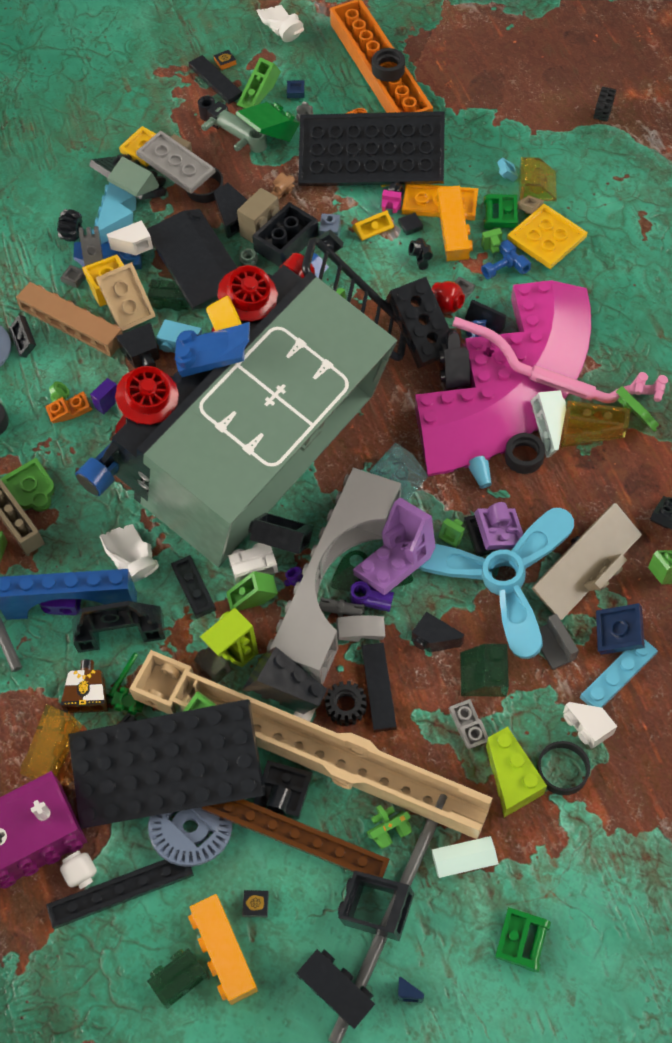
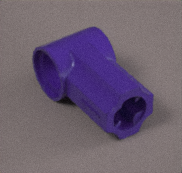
(372, 597)

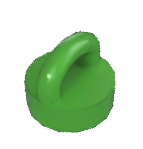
(58, 390)

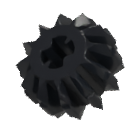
(69, 225)

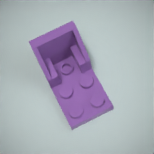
(407, 546)

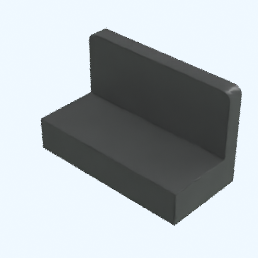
(557, 644)

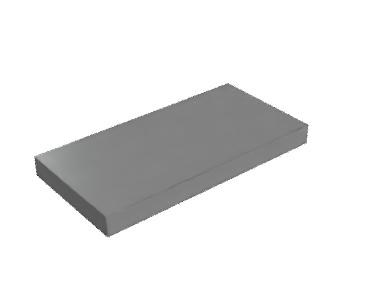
(175, 162)

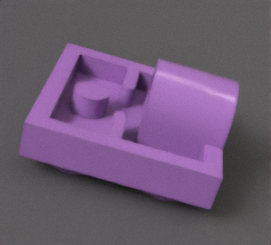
(499, 526)

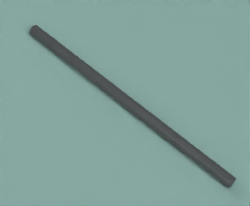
(378, 942)

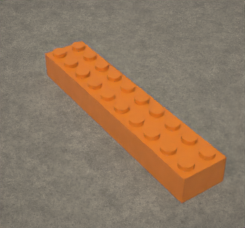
(362, 40)

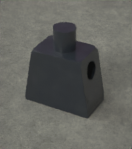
(139, 346)

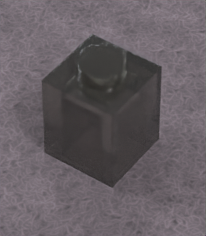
(211, 665)

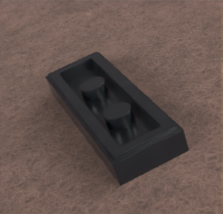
(193, 587)

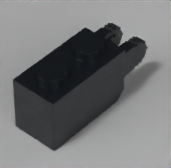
(455, 361)

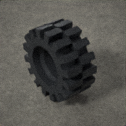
(345, 690)

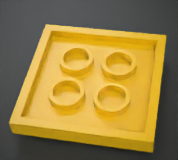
(547, 236)

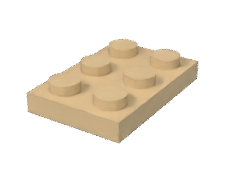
(125, 296)

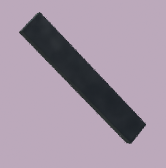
(115, 892)

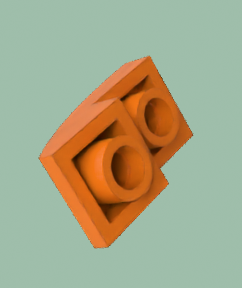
(64, 410)

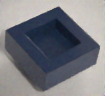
(296, 89)

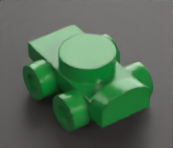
(123, 700)

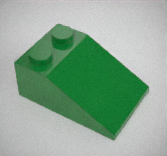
(270, 120)

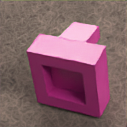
(391, 200)

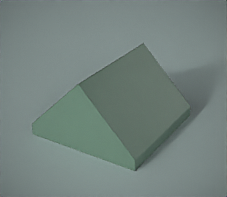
(132, 178)

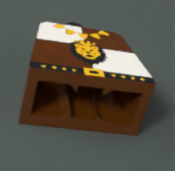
(85, 690)

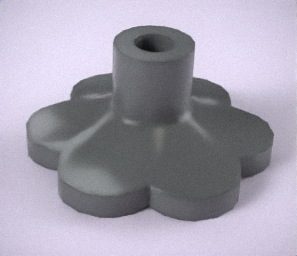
(303, 109)

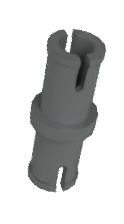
(341, 607)

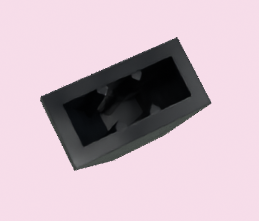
(228, 201)

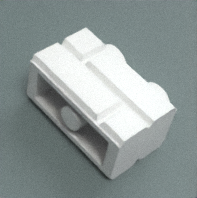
(257, 559)

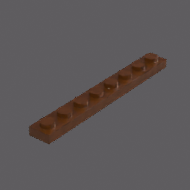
(300, 837)

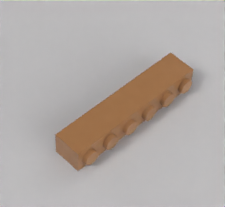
(69, 318)

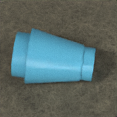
(480, 470)

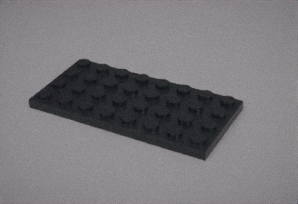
(371, 148)
(166, 764)

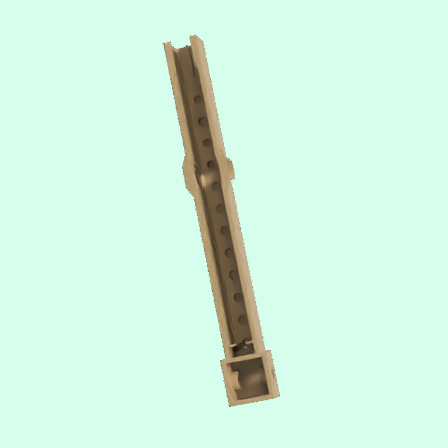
(342, 756)

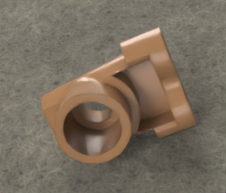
(283, 184)

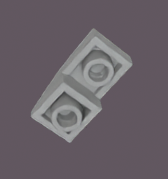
(357, 627)
(468, 724)

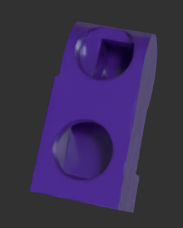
(61, 606)

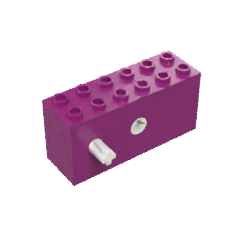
(36, 828)

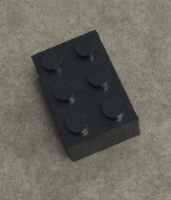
(285, 234)

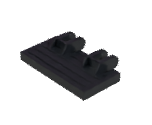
(107, 164)

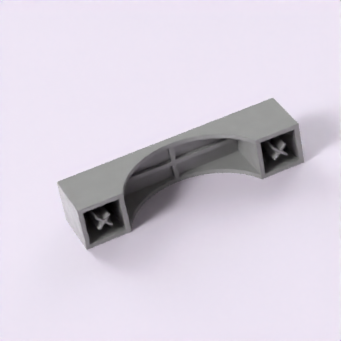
(357, 518)

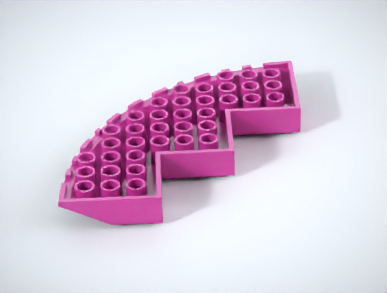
(481, 419)

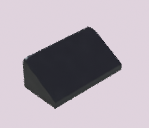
(478, 311)

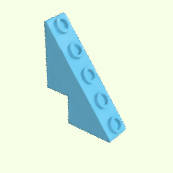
(115, 211)

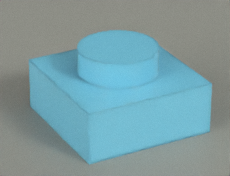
(507, 170)

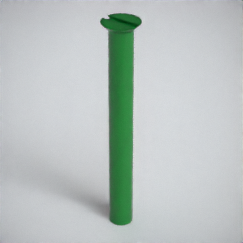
(122, 675)

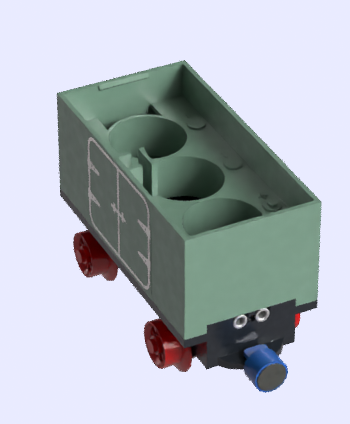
(237, 437)

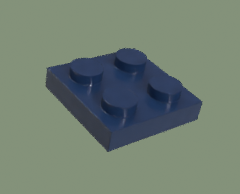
(620, 629)

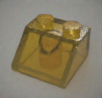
(537, 179)

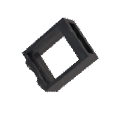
(281, 533)
(398, 913)

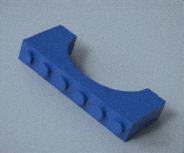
(23, 592)

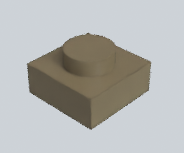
(530, 204)

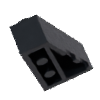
(336, 988)

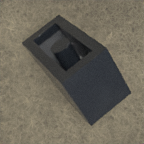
(435, 634)

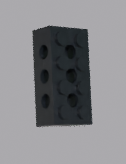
(408, 319)

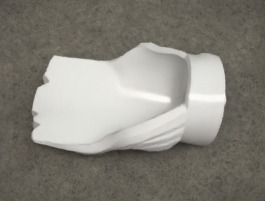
(281, 23)
(129, 552)

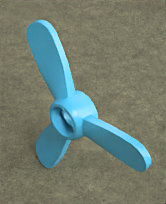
(516, 613)

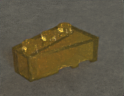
(593, 423)
(49, 743)

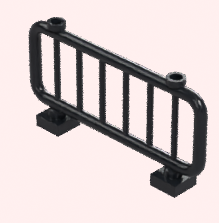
(329, 244)

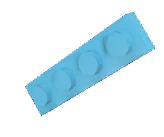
(617, 675)

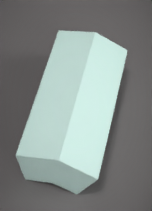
(464, 857)

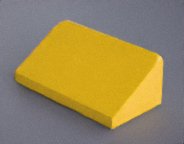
(373, 225)
(223, 314)

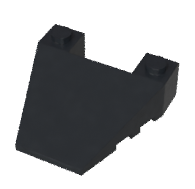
(113, 616)

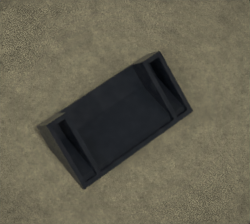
(192, 255)

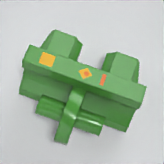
(398, 821)

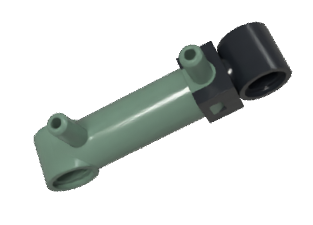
(218, 116)

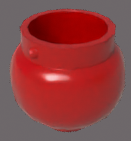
(449, 296)

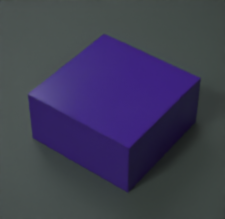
(104, 396)

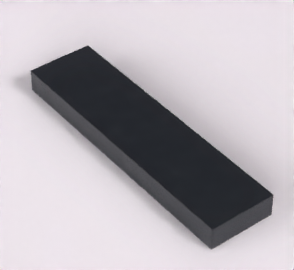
(215, 79)
(378, 687)

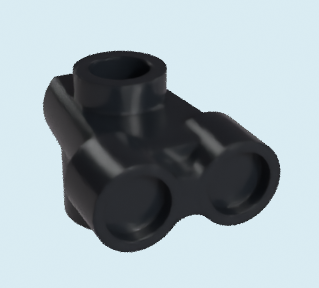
(421, 251)

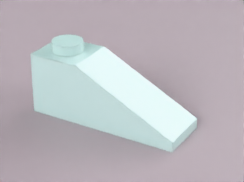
(549, 415)

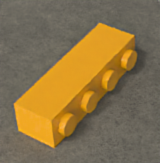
(453, 223)
(223, 950)

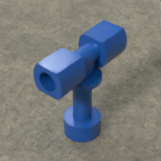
(510, 259)

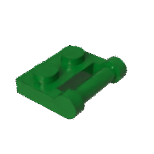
(506, 211)
(514, 938)

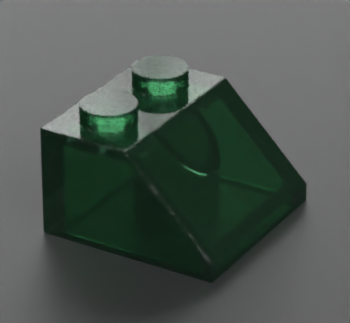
(484, 671)

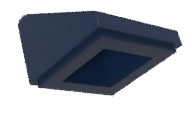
(408, 992)

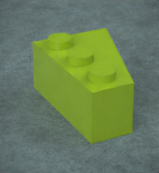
(232, 638)
(513, 772)

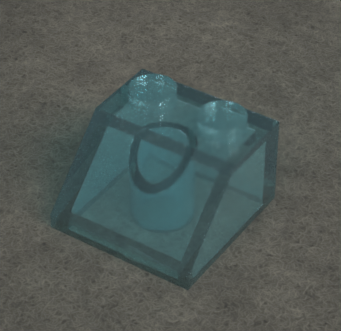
(401, 467)

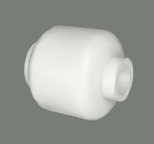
(78, 870)

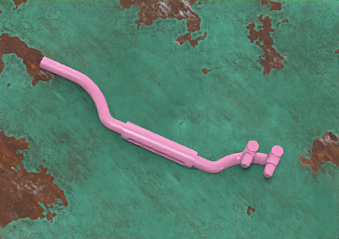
(558, 380)

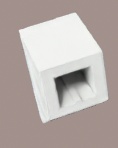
(131, 239)
(590, 722)

